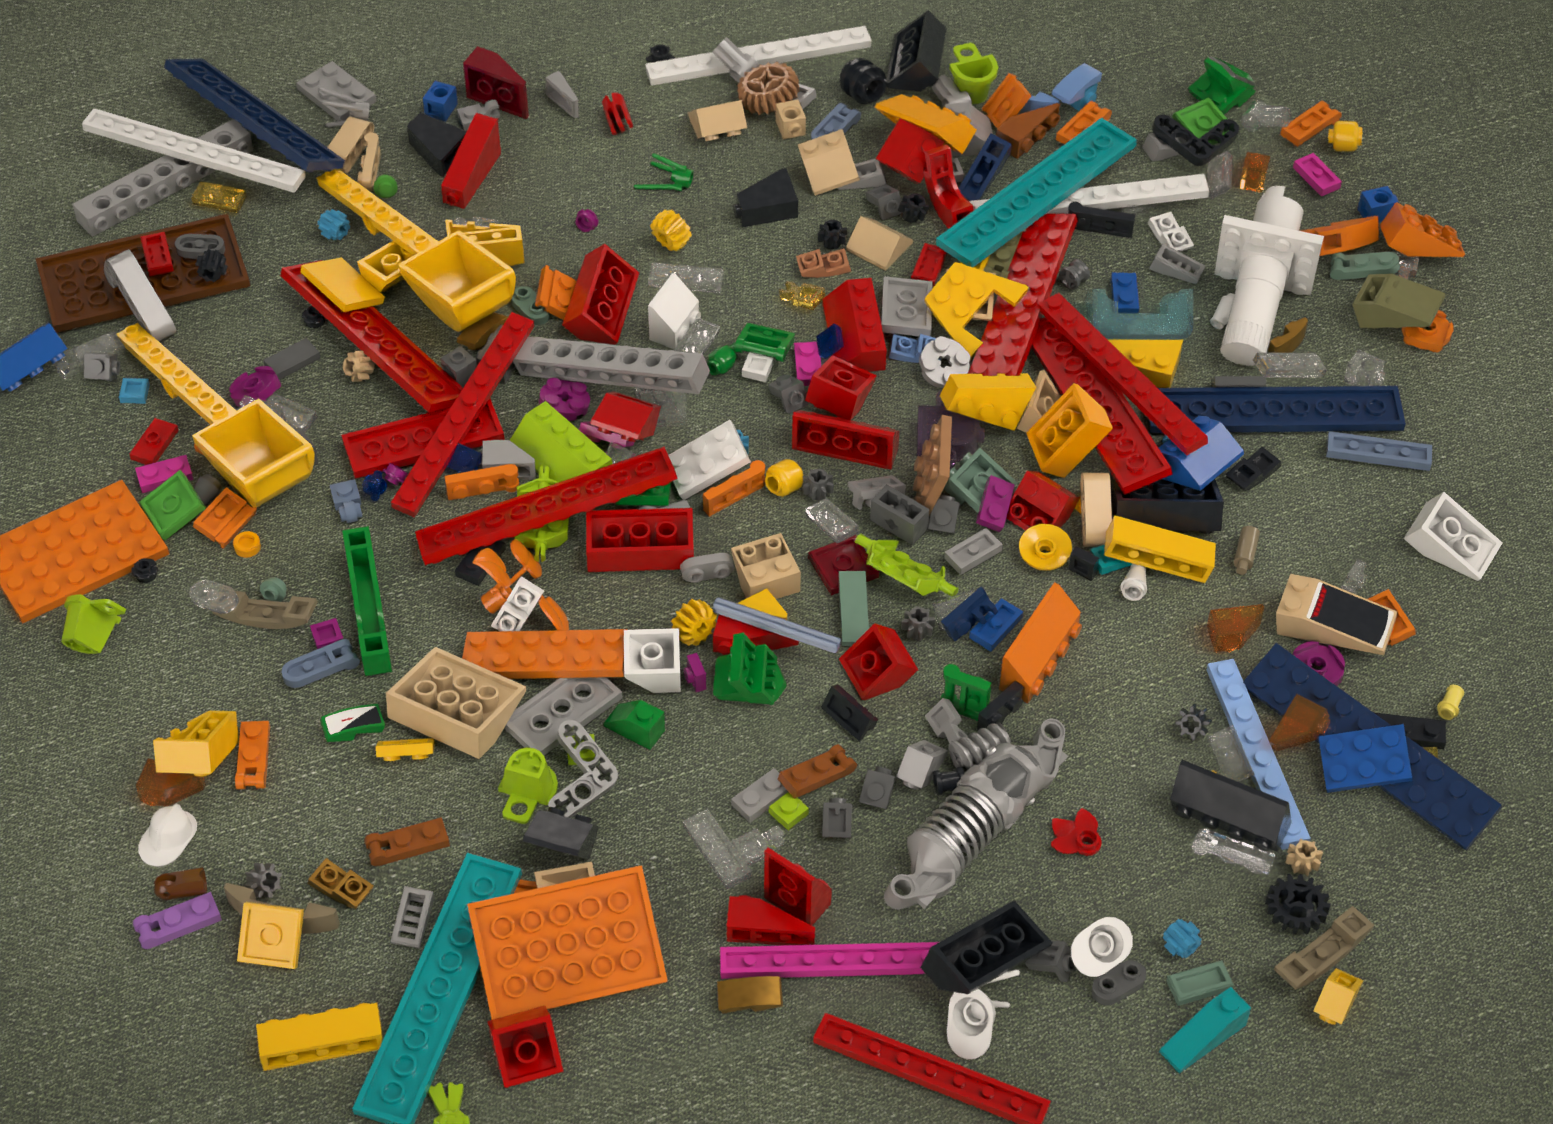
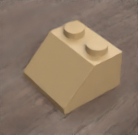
(718, 119)
(828, 162)

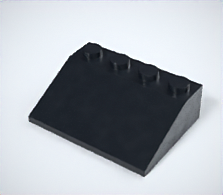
(1171, 506)

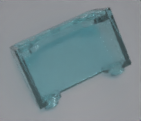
(1171, 322)

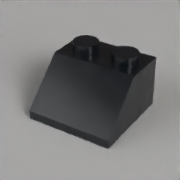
(562, 833)

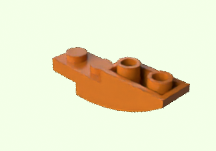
(1347, 234)

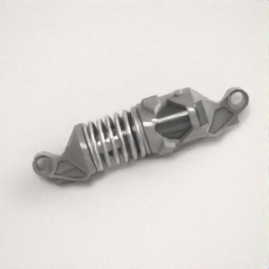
(982, 806)

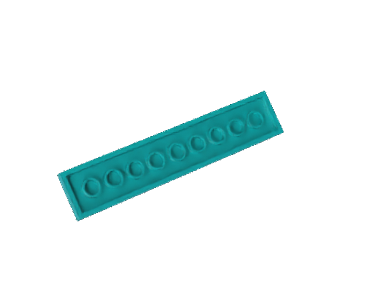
(1035, 193)
(432, 999)

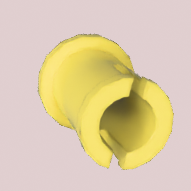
(1449, 706)

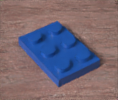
(1365, 758)

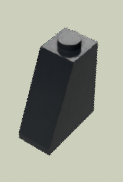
(435, 141)
(767, 201)

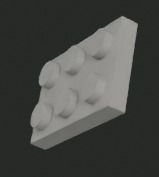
(337, 80)
(904, 306)

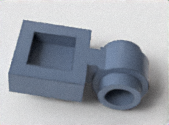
(347, 500)

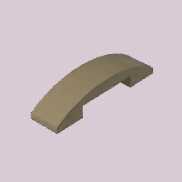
(271, 613)
(315, 918)
(1326, 950)

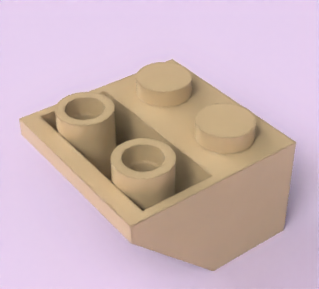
(766, 565)

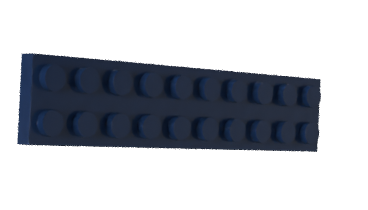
(254, 115)
(1292, 408)
(1436, 792)

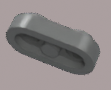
(195, 244)
(1120, 981)

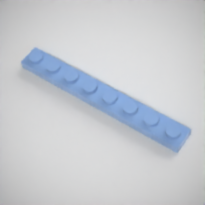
(1243, 716)

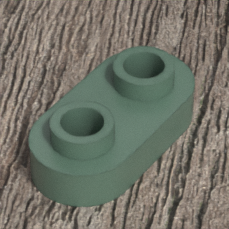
(524, 303)

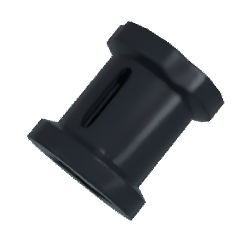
(946, 780)

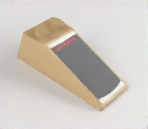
(1333, 616)

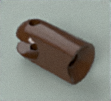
(181, 884)

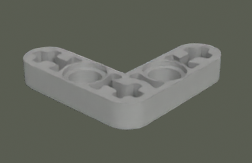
(590, 778)

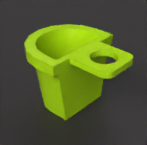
(973, 72)
(89, 623)
(527, 782)

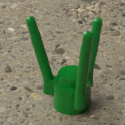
(680, 175)

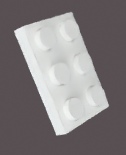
(708, 459)

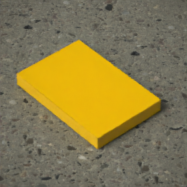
(342, 284)

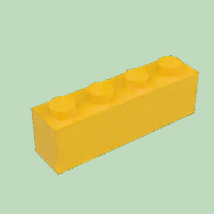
(1160, 549)
(319, 1036)

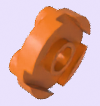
(1432, 339)

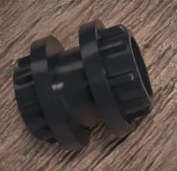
(863, 81)

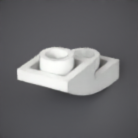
(1169, 232)
(518, 606)

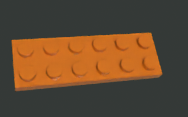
(548, 653)

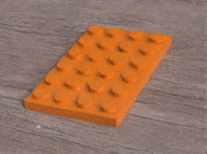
(75, 550)
(567, 942)

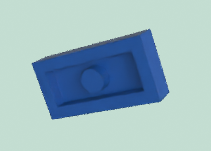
(1125, 292)
(997, 625)

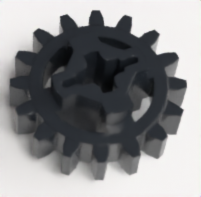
(1297, 903)

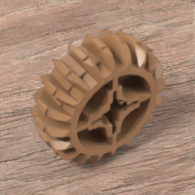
(767, 86)

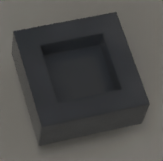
(1083, 563)

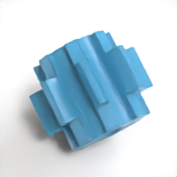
(333, 224)
(1182, 938)

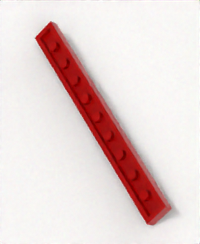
(1123, 374)
(462, 415)

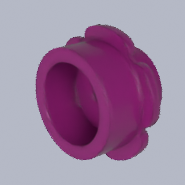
(586, 220)
(395, 474)

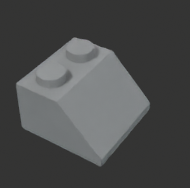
(978, 121)

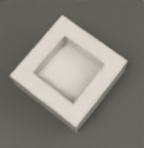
(757, 367)

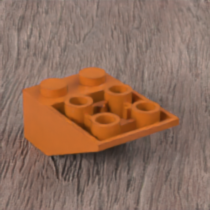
(1419, 234)

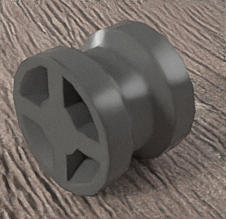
(1074, 274)

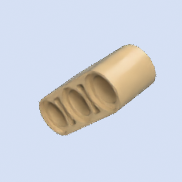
(350, 141)
(1095, 508)

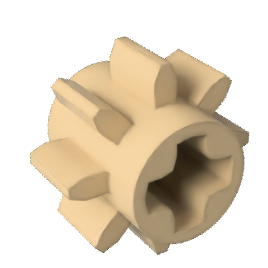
(358, 366)
(1304, 857)

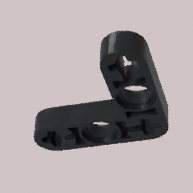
(1165, 125)

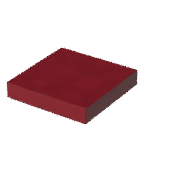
(840, 557)

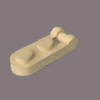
(370, 162)

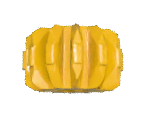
(670, 230)
(694, 622)

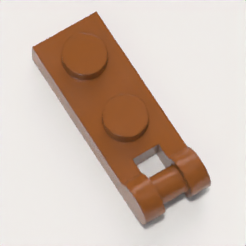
(817, 772)
(407, 842)

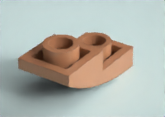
(817, 265)

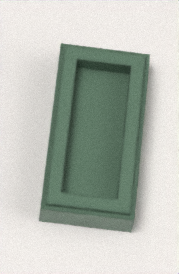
(1199, 982)

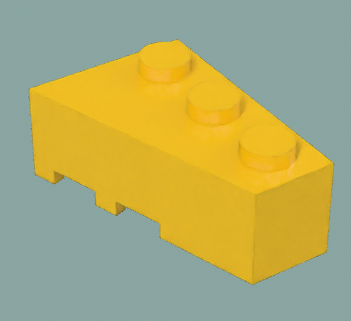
(499, 239)
(1154, 358)
(989, 398)
(199, 746)

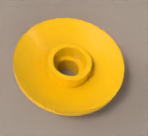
(1047, 538)

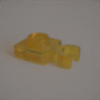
(805, 296)

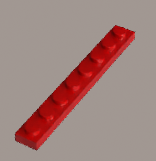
(931, 1071)

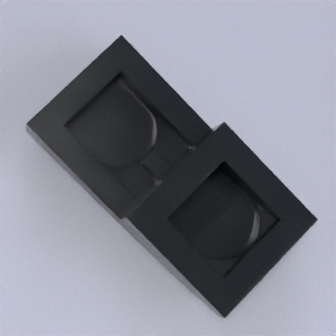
(1255, 470)

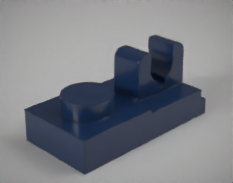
(968, 613)

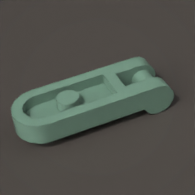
(1363, 264)

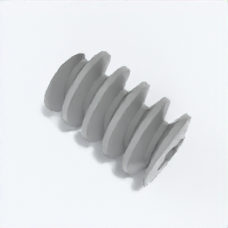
(975, 746)

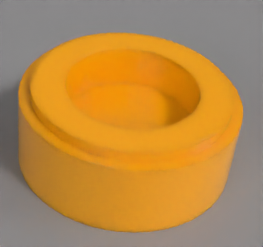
(246, 544)

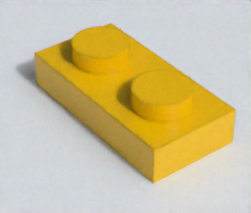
(393, 749)

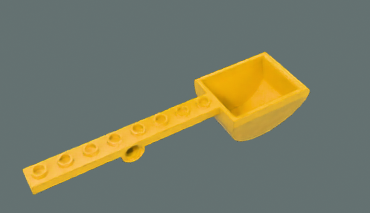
(449, 275)
(246, 446)

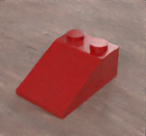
(794, 889)

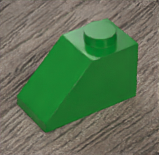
(637, 722)

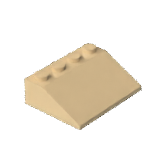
(454, 702)

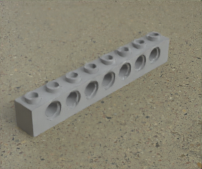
(152, 182)
(612, 365)

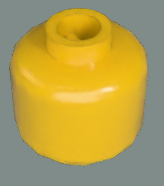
(1345, 136)
(784, 477)

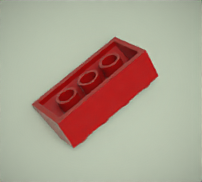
(601, 297)
(857, 313)
(844, 439)
(638, 539)

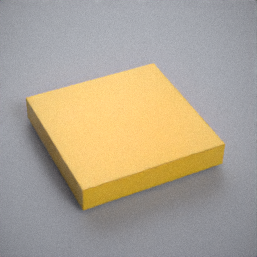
(270, 935)

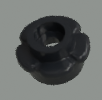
(313, 318)
(145, 570)

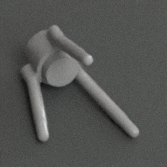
(358, 107)

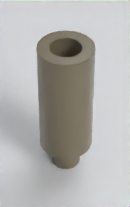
(1246, 549)

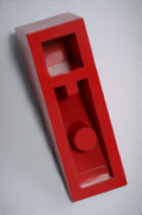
(727, 627)
(762, 923)

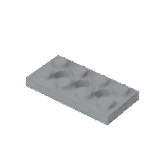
(560, 693)

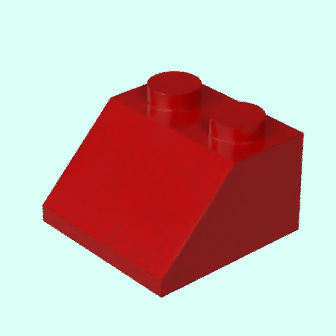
(906, 150)
(840, 388)
(878, 662)
(525, 1046)

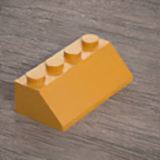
(943, 123)

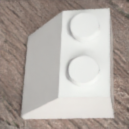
(672, 312)
(653, 659)

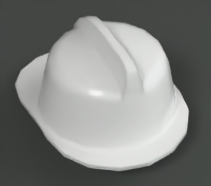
(167, 836)
(1101, 946)
(970, 1024)

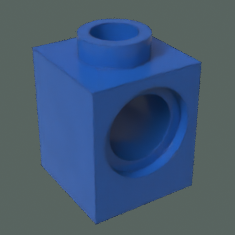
(440, 100)
(1376, 202)

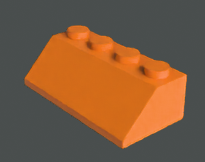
(1041, 643)

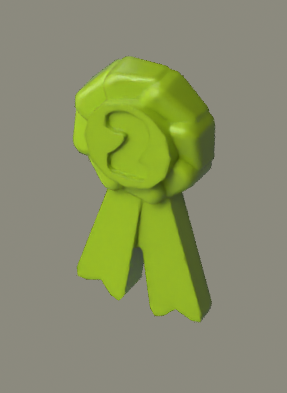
(448, 1107)

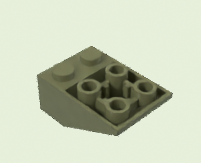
(1395, 303)

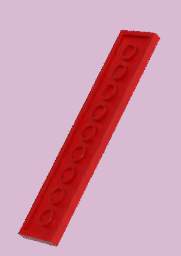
(1036, 265)
(384, 346)
(1128, 447)
(545, 506)

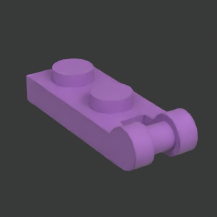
(177, 921)

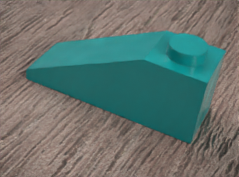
(1207, 1030)

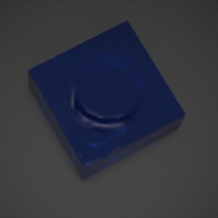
(829, 341)
(464, 459)

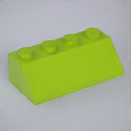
(557, 444)

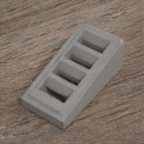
(561, 93)
(1157, 149)
(870, 175)
(1169, 263)
(417, 895)

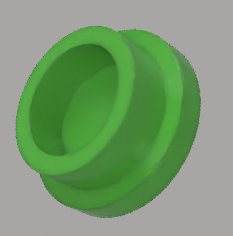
(385, 186)

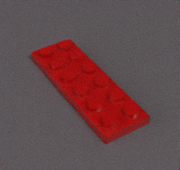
(406, 439)

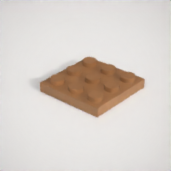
(933, 464)

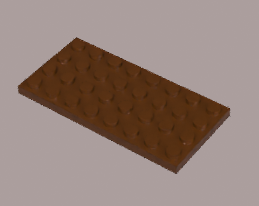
(82, 295)

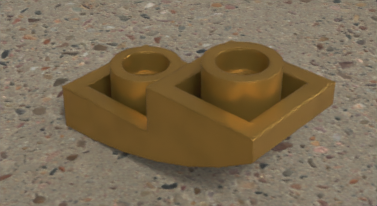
(477, 334)
(1292, 337)
(339, 885)
(750, 992)

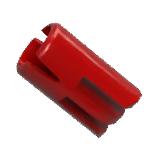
(616, 111)

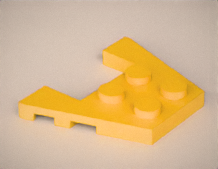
(962, 295)

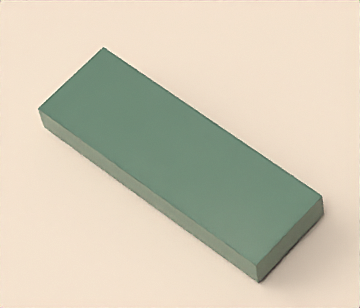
(852, 606)

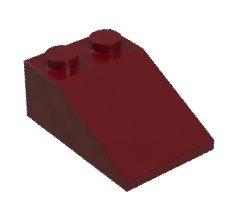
(492, 78)

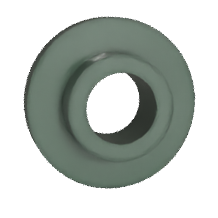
(273, 589)

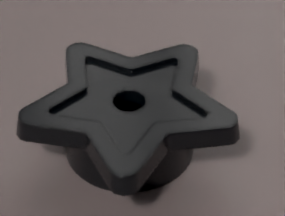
(659, 53)

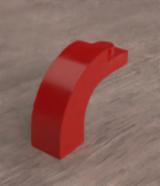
(942, 187)

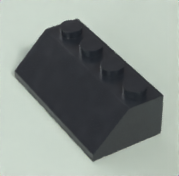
(917, 54)
(1230, 806)
(984, 950)

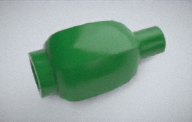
(722, 359)

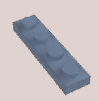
(1379, 451)

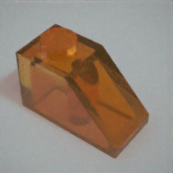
(1254, 172)
(1233, 626)
(1300, 724)
(166, 788)

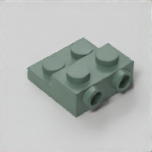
(970, 479)

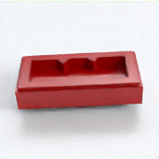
(157, 254)
(929, 263)
(154, 442)

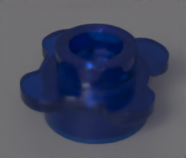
(374, 485)

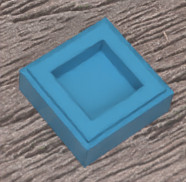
(134, 390)

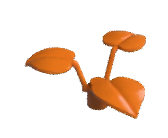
(497, 596)

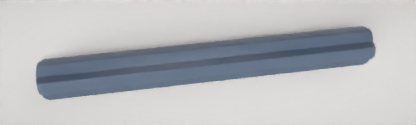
(776, 625)

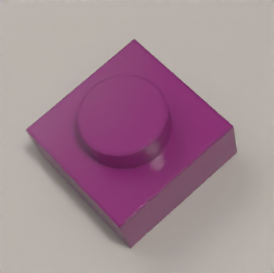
(326, 633)
(695, 672)

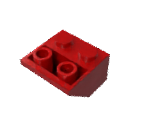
(626, 416)
(1040, 502)

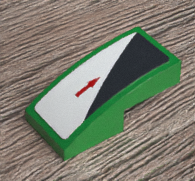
(348, 722)

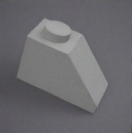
(505, 452)
(919, 764)

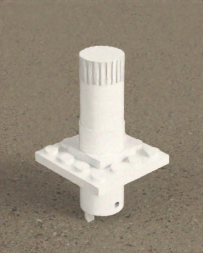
(1265, 261)

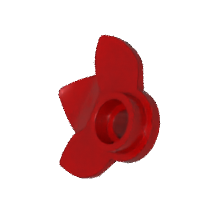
(1073, 834)

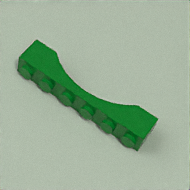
(367, 601)

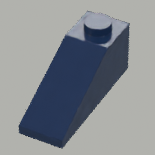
(985, 168)

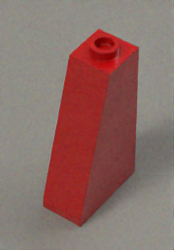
(472, 161)

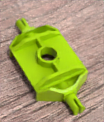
(551, 534)
(897, 564)

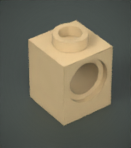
(790, 119)

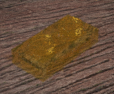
(219, 197)

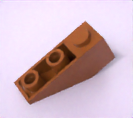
(1028, 128)

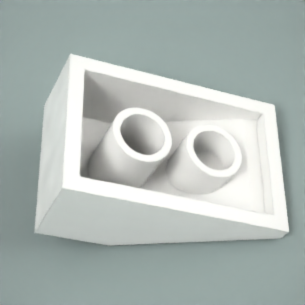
(1453, 537)

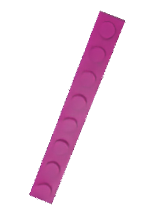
(823, 960)

